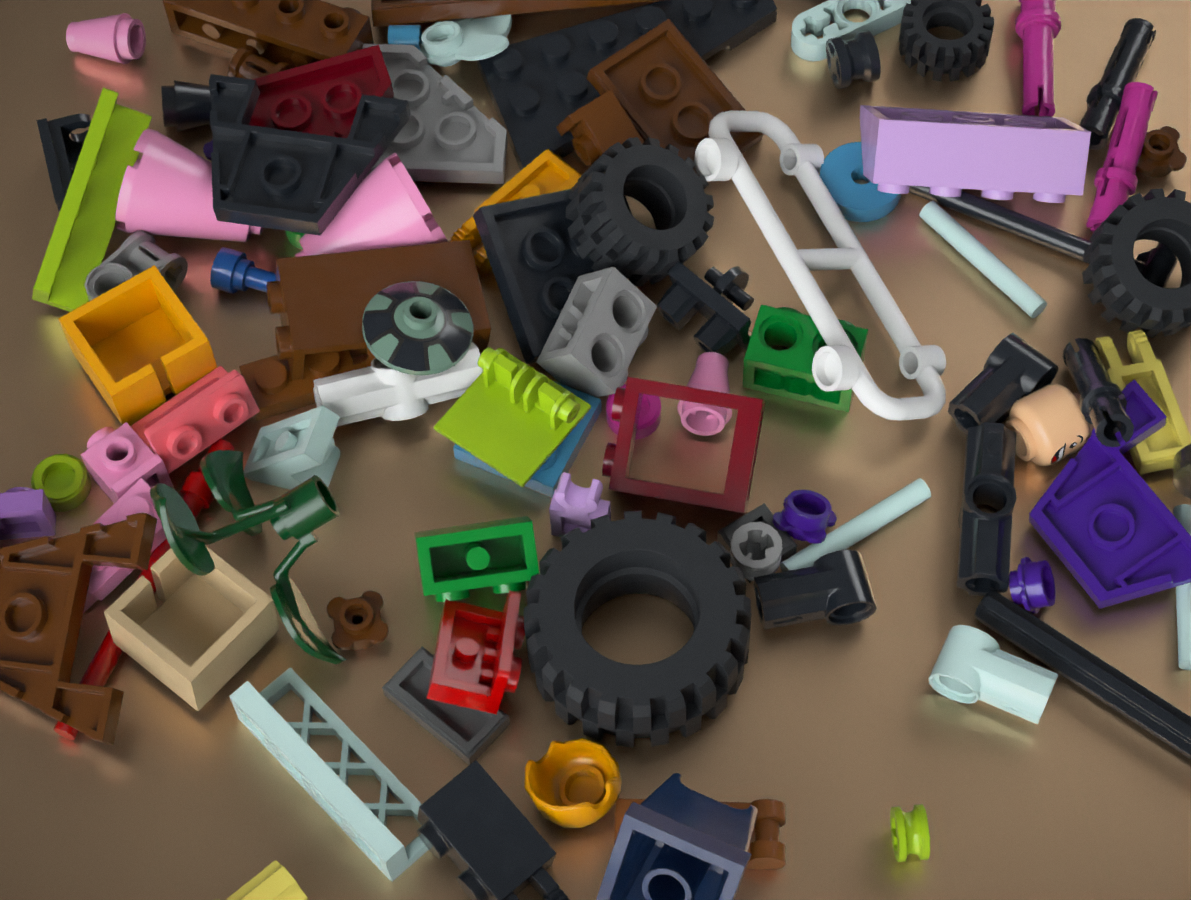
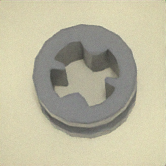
(756, 533)

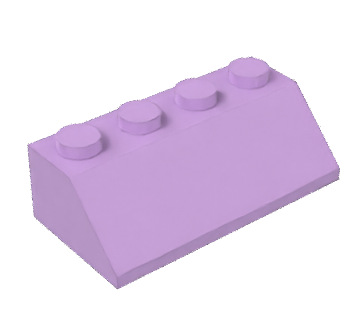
(973, 152)

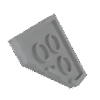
(445, 132)

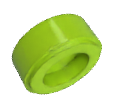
(63, 481)

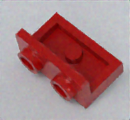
(476, 654)

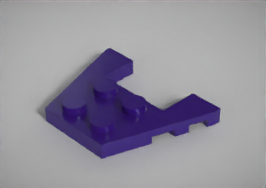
(1109, 520)

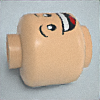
(1048, 425)

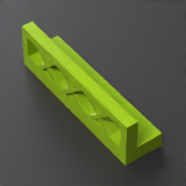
(90, 204)

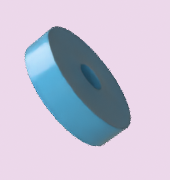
(854, 200)

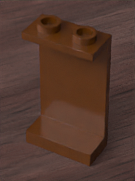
(326, 294)

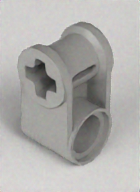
(131, 260)

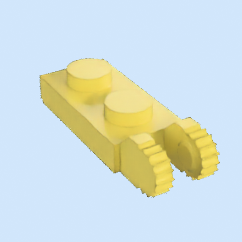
(1160, 448)

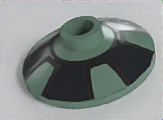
(413, 343)

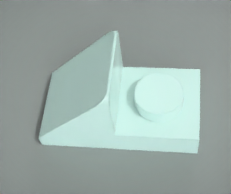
(295, 450)

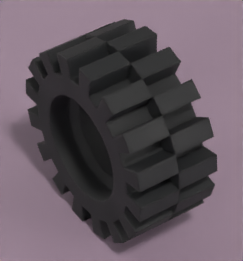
(940, 54)

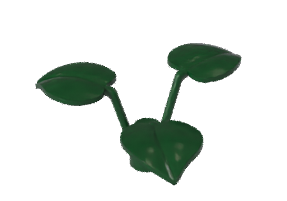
(291, 515)

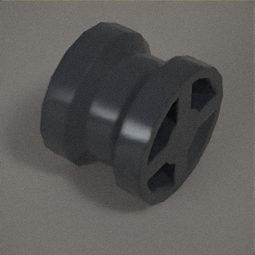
(853, 59)

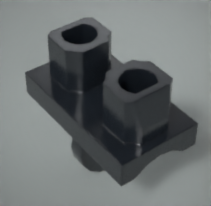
(691, 295)

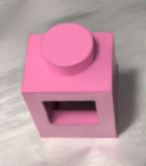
(120, 459)

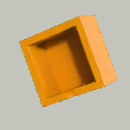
(138, 345)

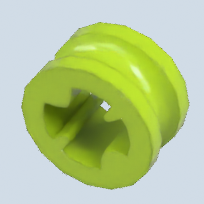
(910, 833)

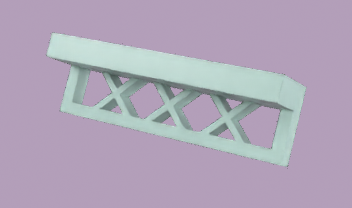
(321, 777)

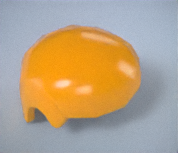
(574, 782)

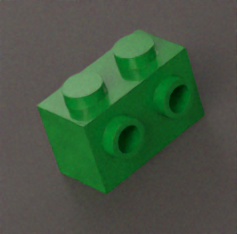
(477, 557)

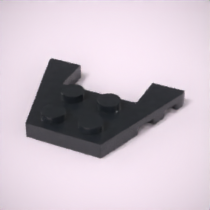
(286, 175)

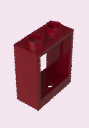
(743, 452)

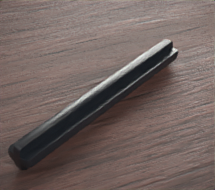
(1086, 671)

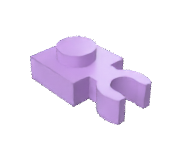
(576, 506)

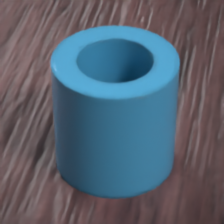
(405, 35)

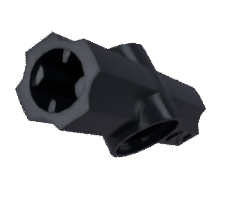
(984, 535)

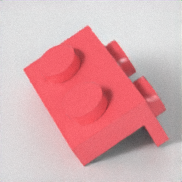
(197, 417)

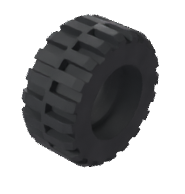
(637, 559)

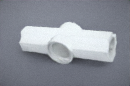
(393, 394)

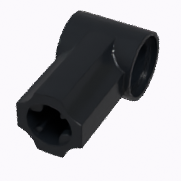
(1007, 376)
(830, 589)

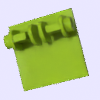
(512, 416)

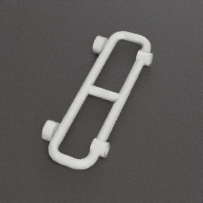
(838, 363)

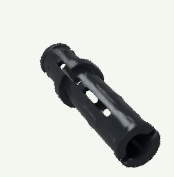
(1122, 68)
(1100, 399)

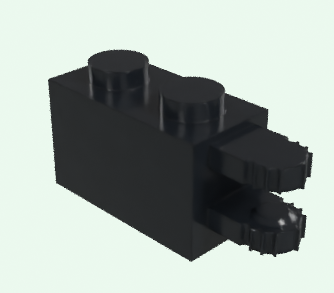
(487, 839)

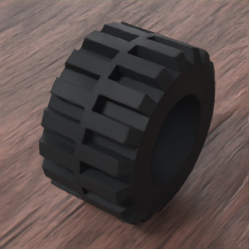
(663, 186)
(1116, 276)

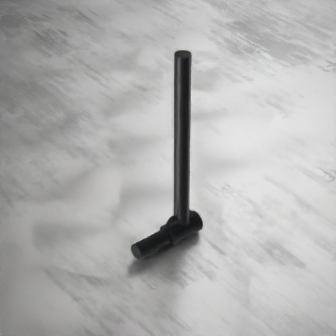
(1154, 265)

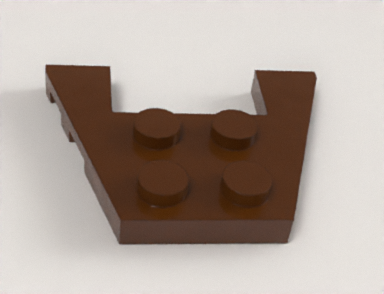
(42, 615)

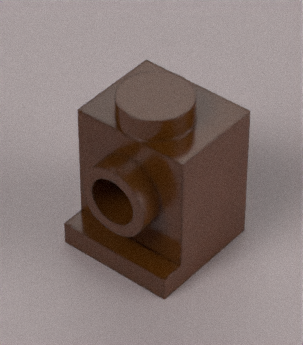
(598, 127)

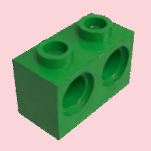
(790, 370)

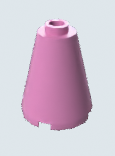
(172, 194)
(378, 215)

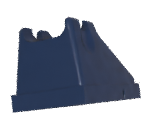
(679, 848)

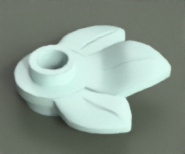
(465, 39)

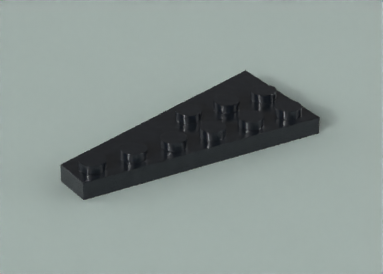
(546, 76)

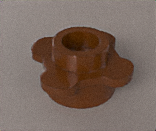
(1160, 163)
(362, 635)

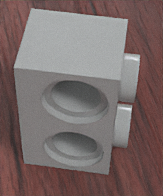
(597, 333)

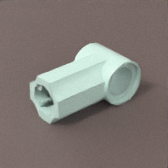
(976, 669)

